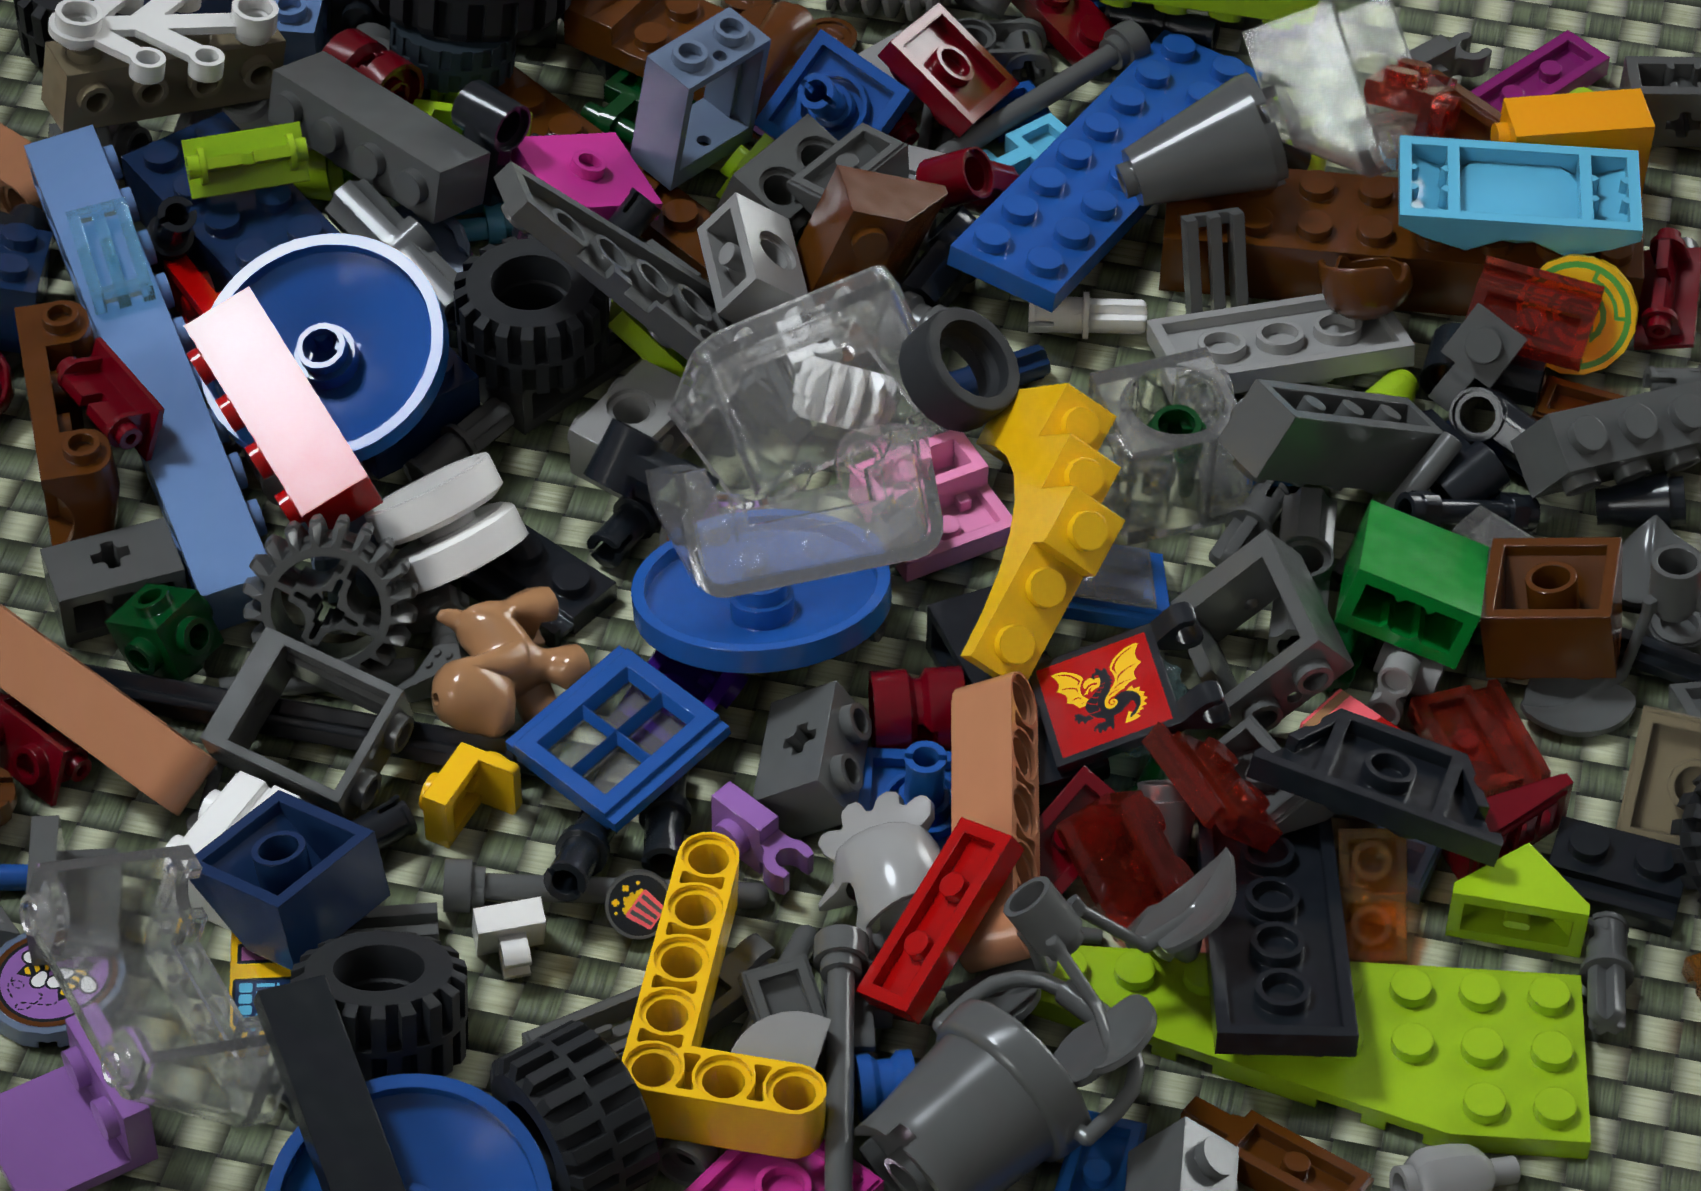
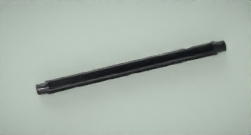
(296, 718)

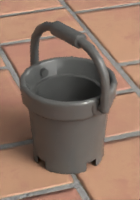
(987, 1099)

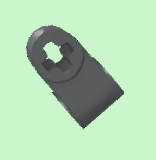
(1006, 44)

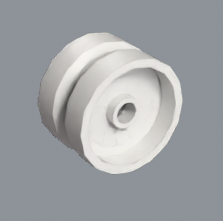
(446, 524)

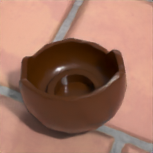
(1365, 286)

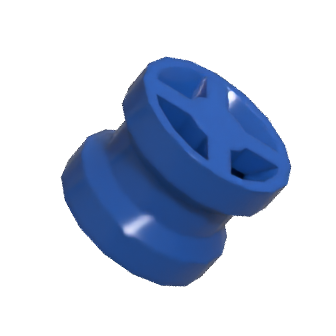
(878, 1078)

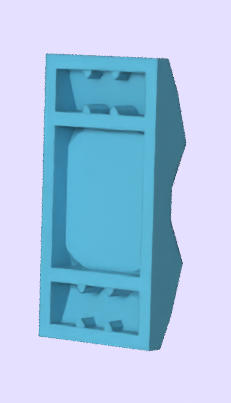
(1519, 193)

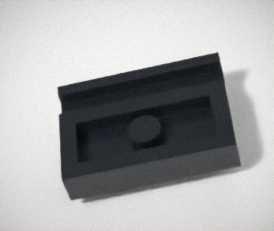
(540, 562)
(1620, 873)

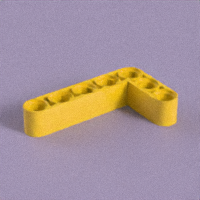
(702, 1091)

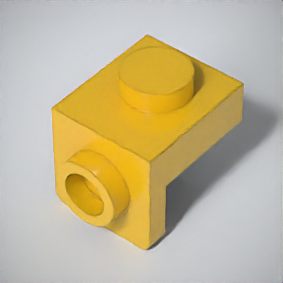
(462, 785)

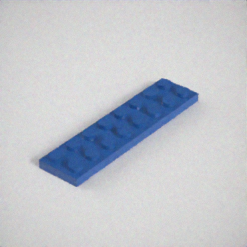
(1068, 202)

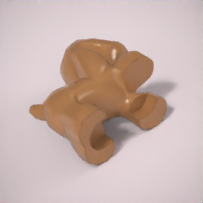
(503, 664)

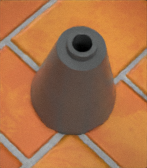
(1207, 150)

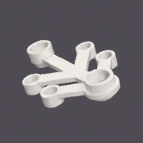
(91, 24)

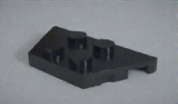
(1385, 779)

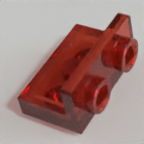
(1417, 91)
(1123, 854)

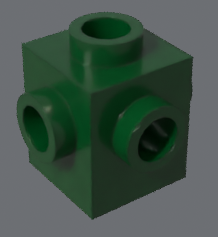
(165, 631)

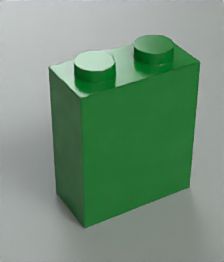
(1413, 584)

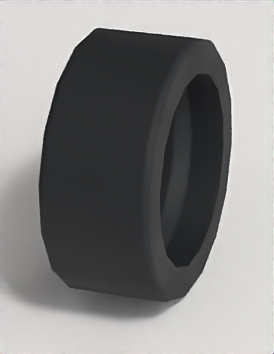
(937, 391)

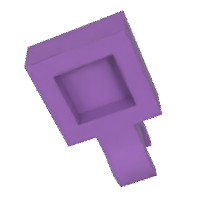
(758, 837)

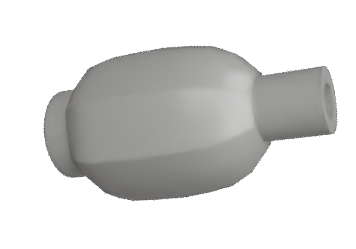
(1453, 1169)

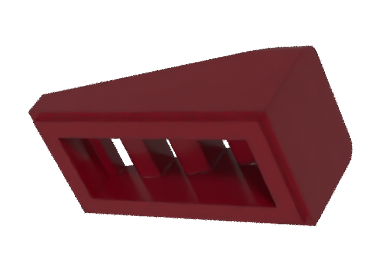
(1521, 818)

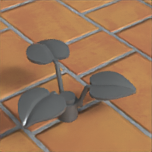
(1661, 578)
(1053, 932)

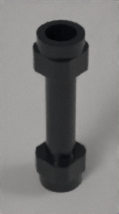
(1428, 506)

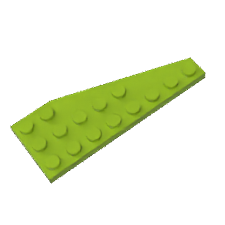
(1437, 1053)

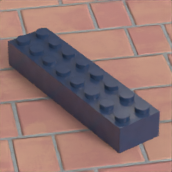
(246, 224)

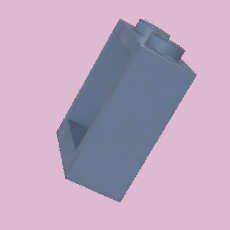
(727, 58)

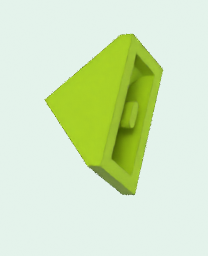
(1519, 906)

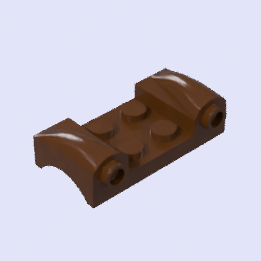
(632, 29)
(73, 462)

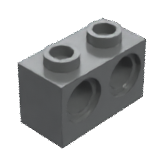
(766, 174)

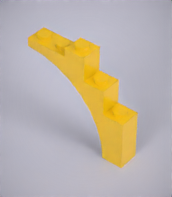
(1056, 526)

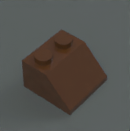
(866, 223)
(1553, 608)

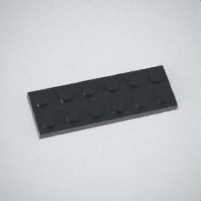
(1282, 951)

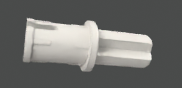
(1090, 315)

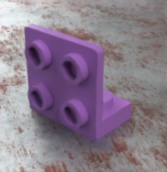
(71, 1126)

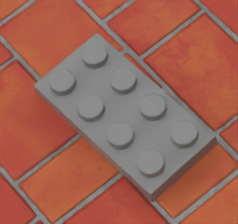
(1286, 341)

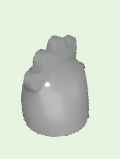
(879, 860)

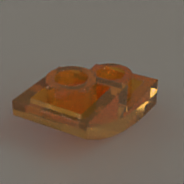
(1374, 894)

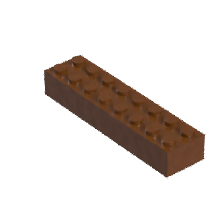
(1353, 217)

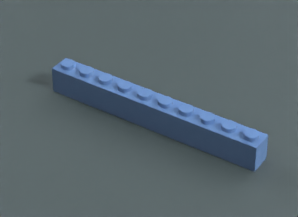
(189, 468)

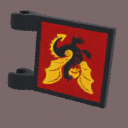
(1119, 689)

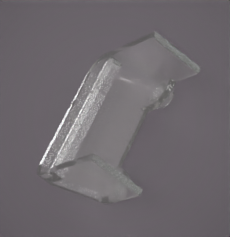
(1315, 80)

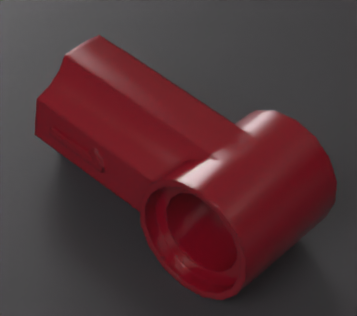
(968, 177)

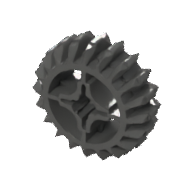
(309, 586)

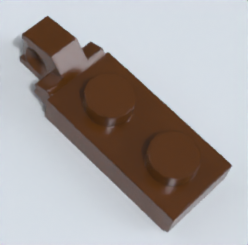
(1276, 1157)

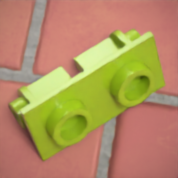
(246, 160)

